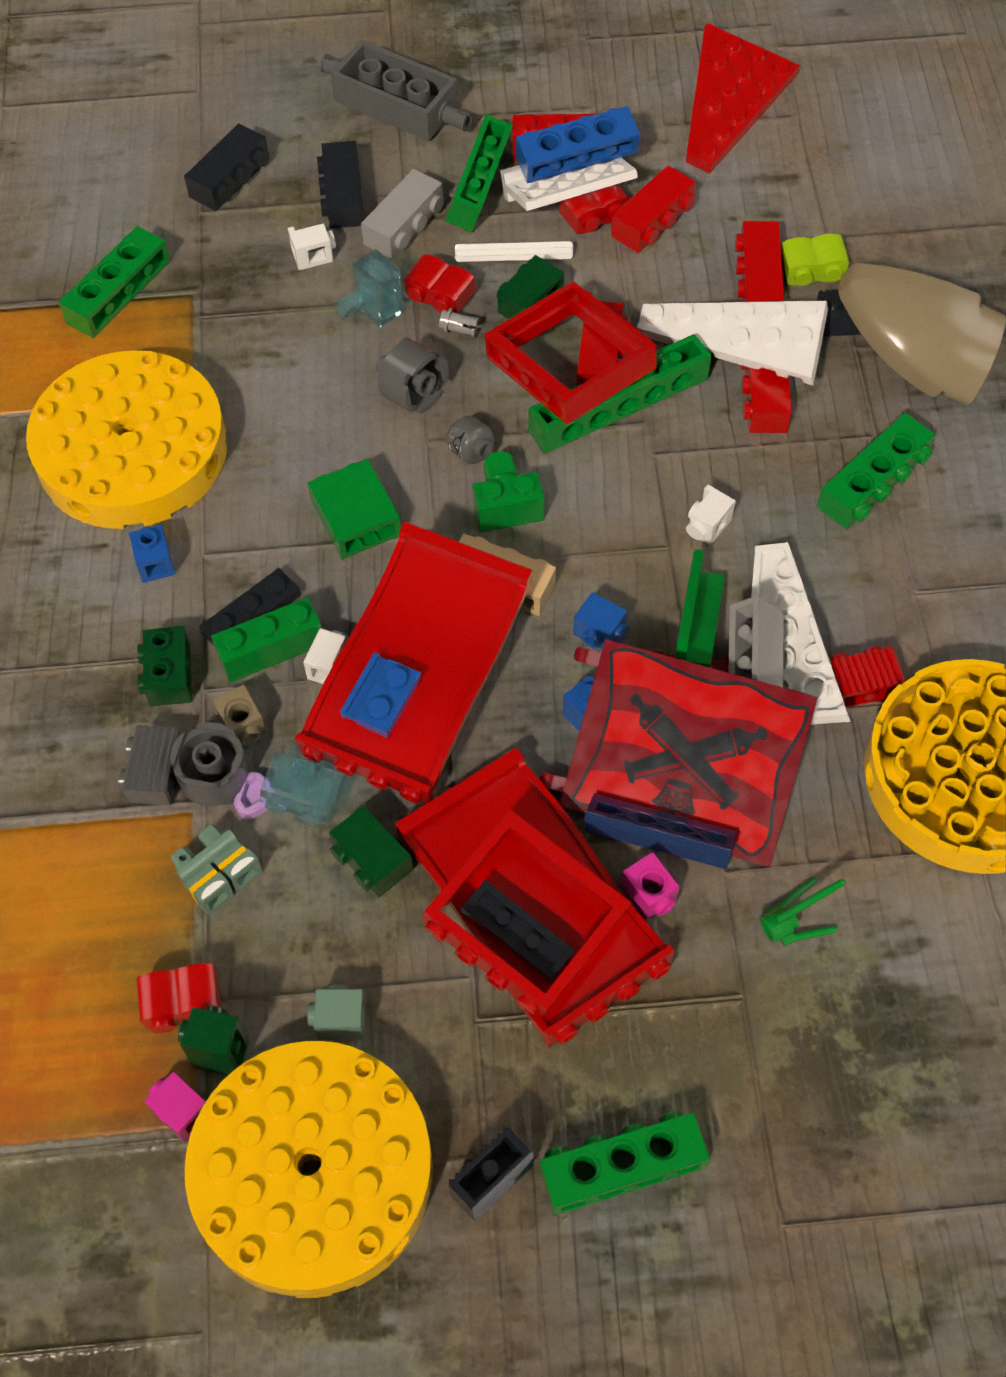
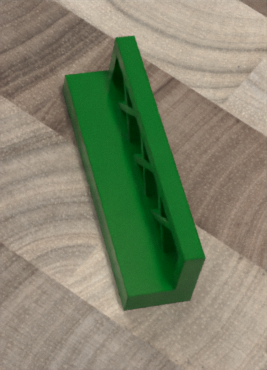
(699, 613)

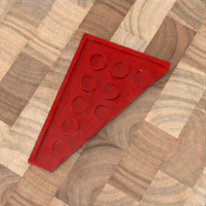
(731, 93)

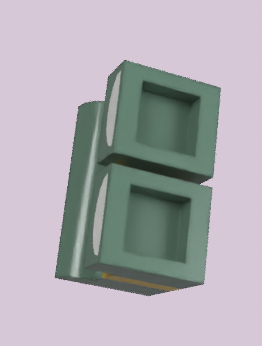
(216, 868)

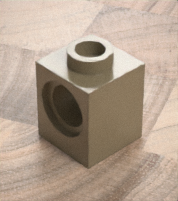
(238, 704)

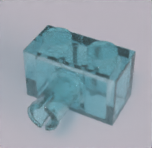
(375, 290)
(301, 789)

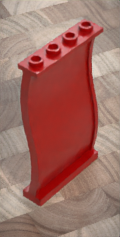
(442, 615)
(454, 826)

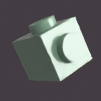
(338, 1013)

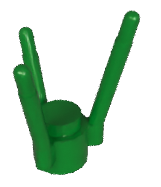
(781, 920)

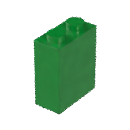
(354, 508)

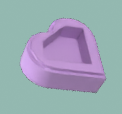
(248, 799)

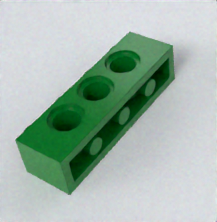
(478, 173)
(114, 282)
(876, 471)
(569, 1193)

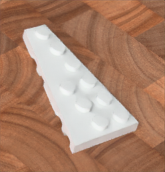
(751, 334)
(804, 654)

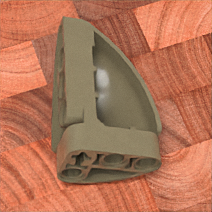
(924, 328)

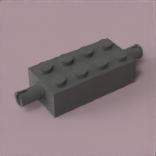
(396, 90)

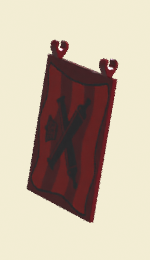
(688, 744)

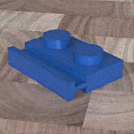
(381, 695)

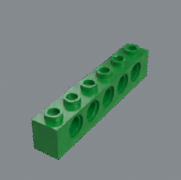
(677, 369)

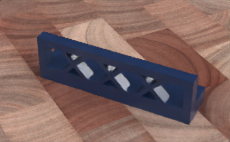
(659, 831)

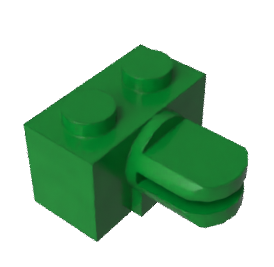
(505, 496)

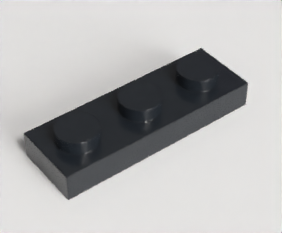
(266, 596)
(517, 931)

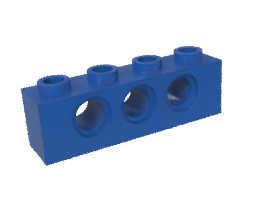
(577, 144)

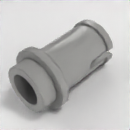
(456, 322)

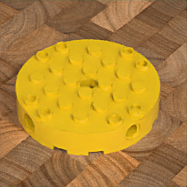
(127, 439)
(942, 764)
(321, 1228)

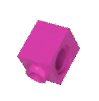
(650, 871)
(175, 1104)

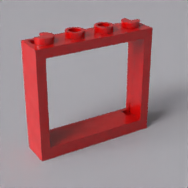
(568, 405)
(560, 865)

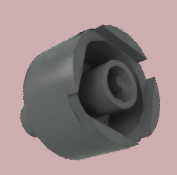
(412, 375)
(209, 764)

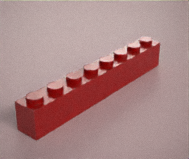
(762, 281)

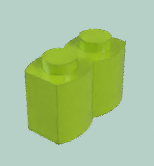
(813, 259)

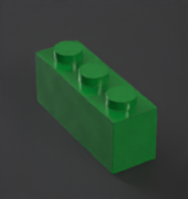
(267, 640)

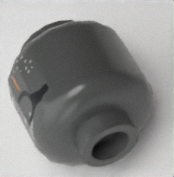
(470, 439)

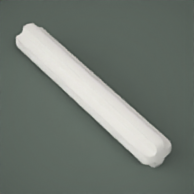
(513, 251)

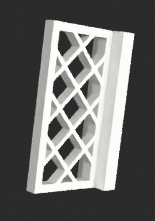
(565, 185)

